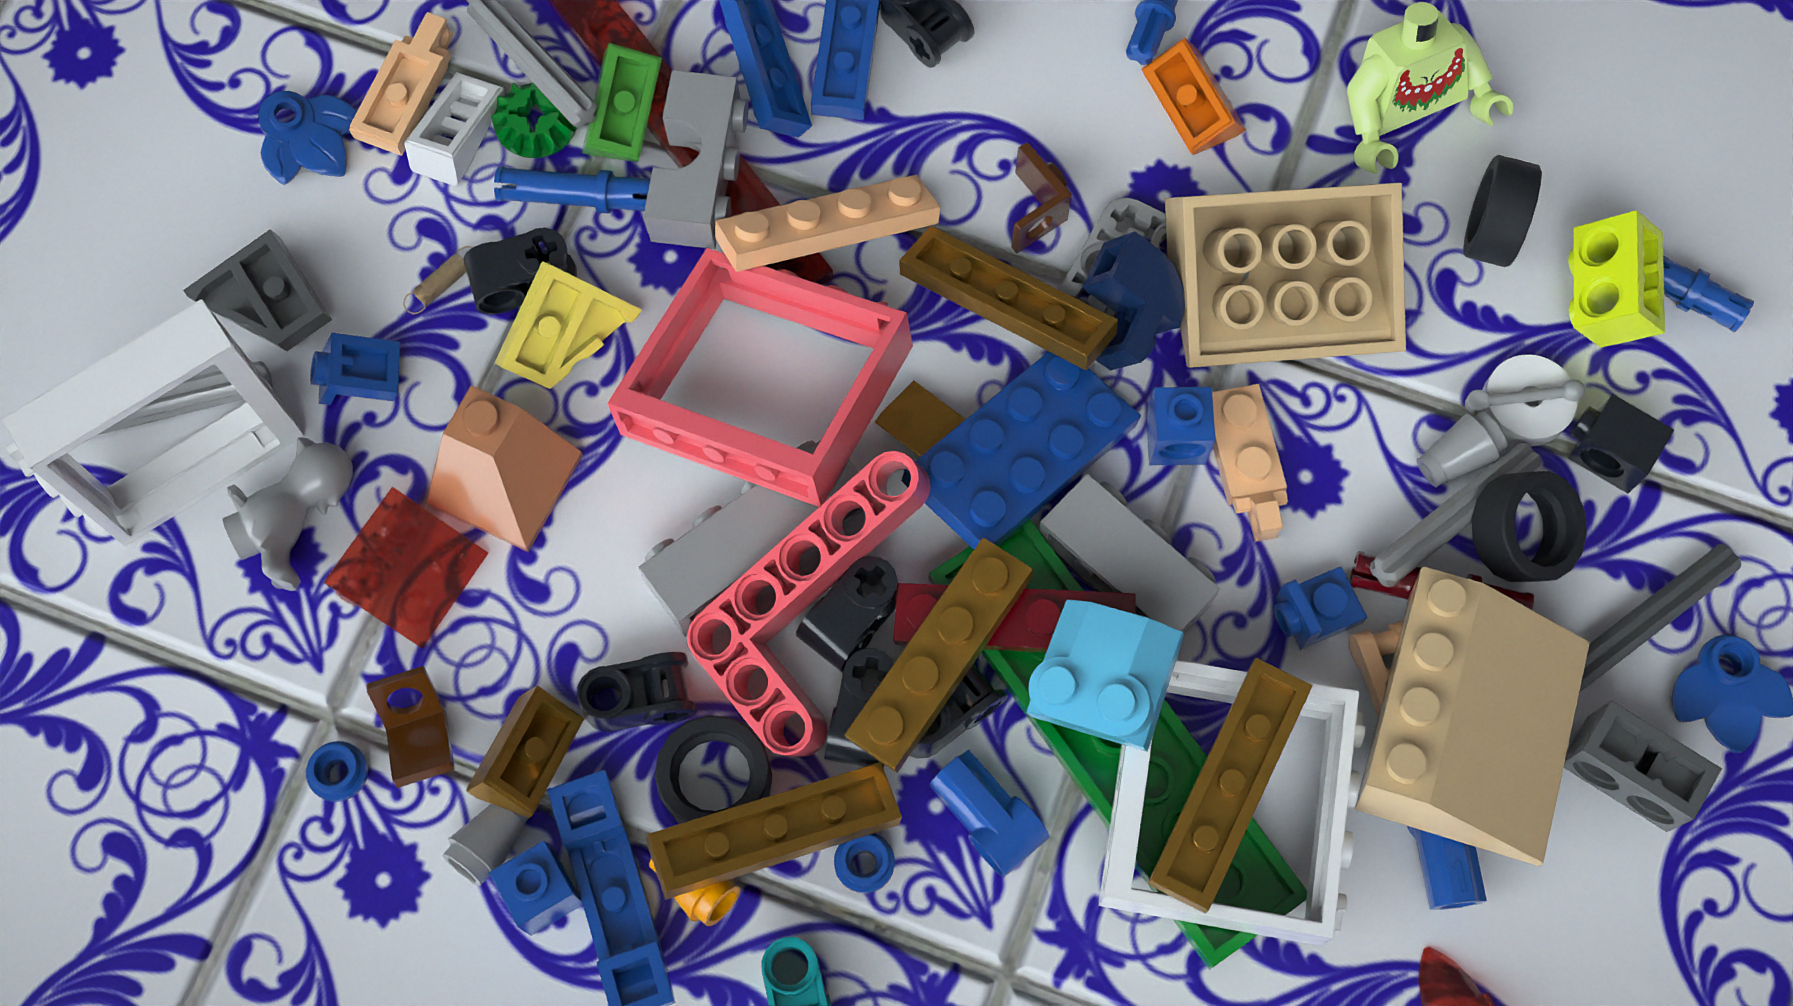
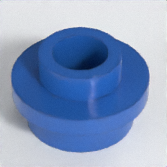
(325, 759)
(870, 882)

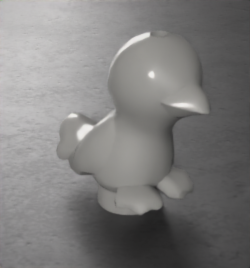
(275, 515)

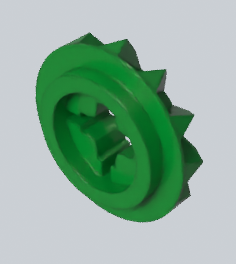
(515, 133)

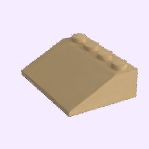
(1318, 278)
(1474, 719)

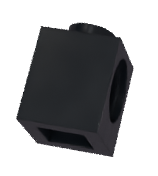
(1618, 442)

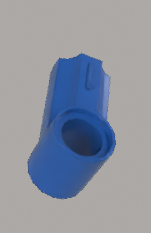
(998, 825)
(1449, 871)

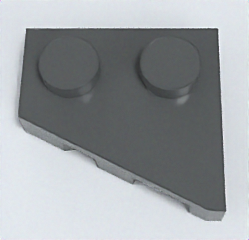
(263, 293)

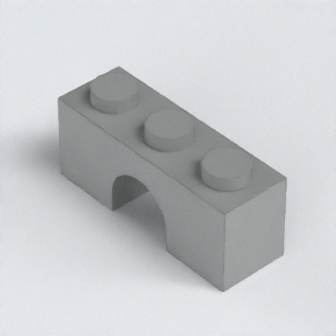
(686, 201)

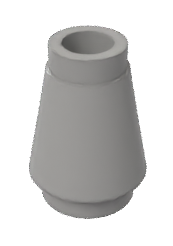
(1463, 449)
(484, 843)

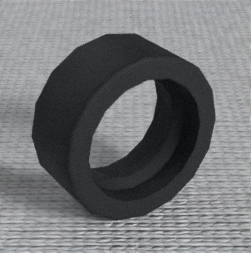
(1502, 211)
(1562, 526)
(698, 732)

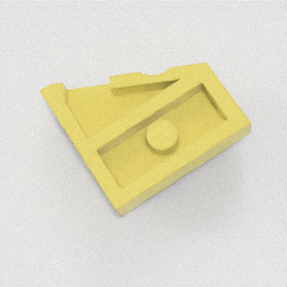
(560, 325)

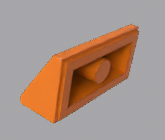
(1193, 97)

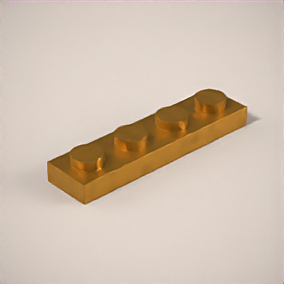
(1008, 297)
(939, 655)
(1230, 786)
(772, 830)

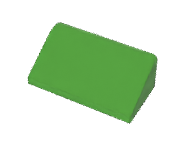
(623, 104)

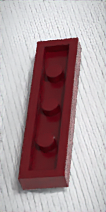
(1025, 627)

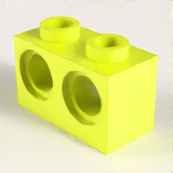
(1628, 279)

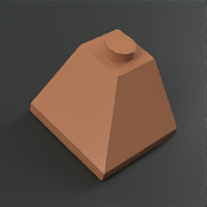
(500, 469)

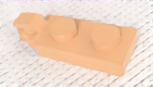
(404, 86)
(1249, 459)

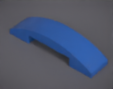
(612, 893)

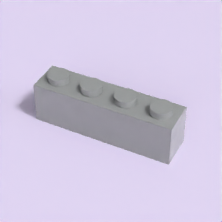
(725, 545)

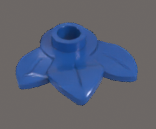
(309, 139)
(1731, 702)

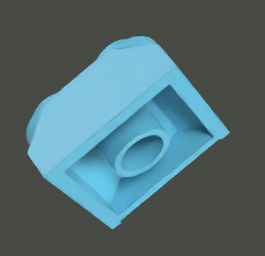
(1105, 673)

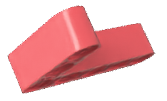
(793, 595)

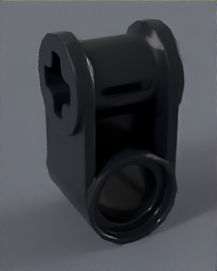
(928, 26)
(506, 268)
(844, 617)
(641, 692)
(850, 703)
(966, 708)

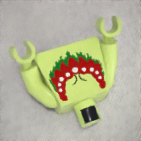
(1413, 74)

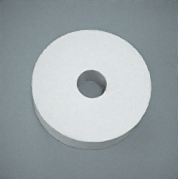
(1524, 422)

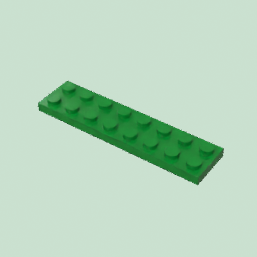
(1257, 873)

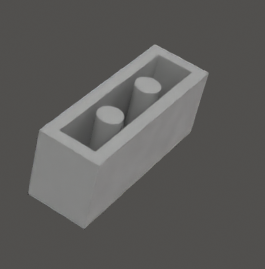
(1123, 554)

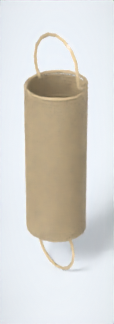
(439, 280)

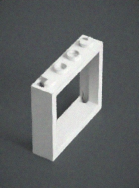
(122, 385)
(1331, 843)

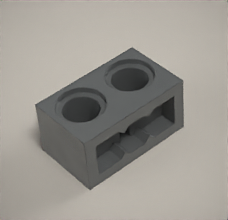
(1641, 767)

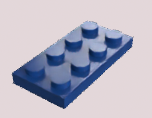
(1022, 449)

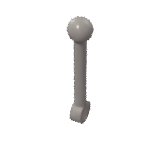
(1479, 400)

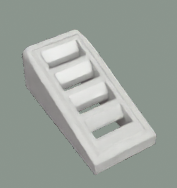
(448, 158)

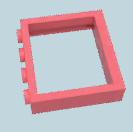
(732, 450)

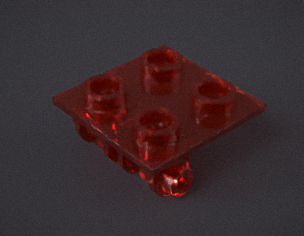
(406, 567)

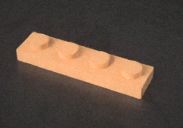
(826, 222)

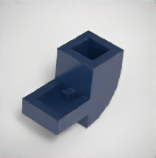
(1141, 290)

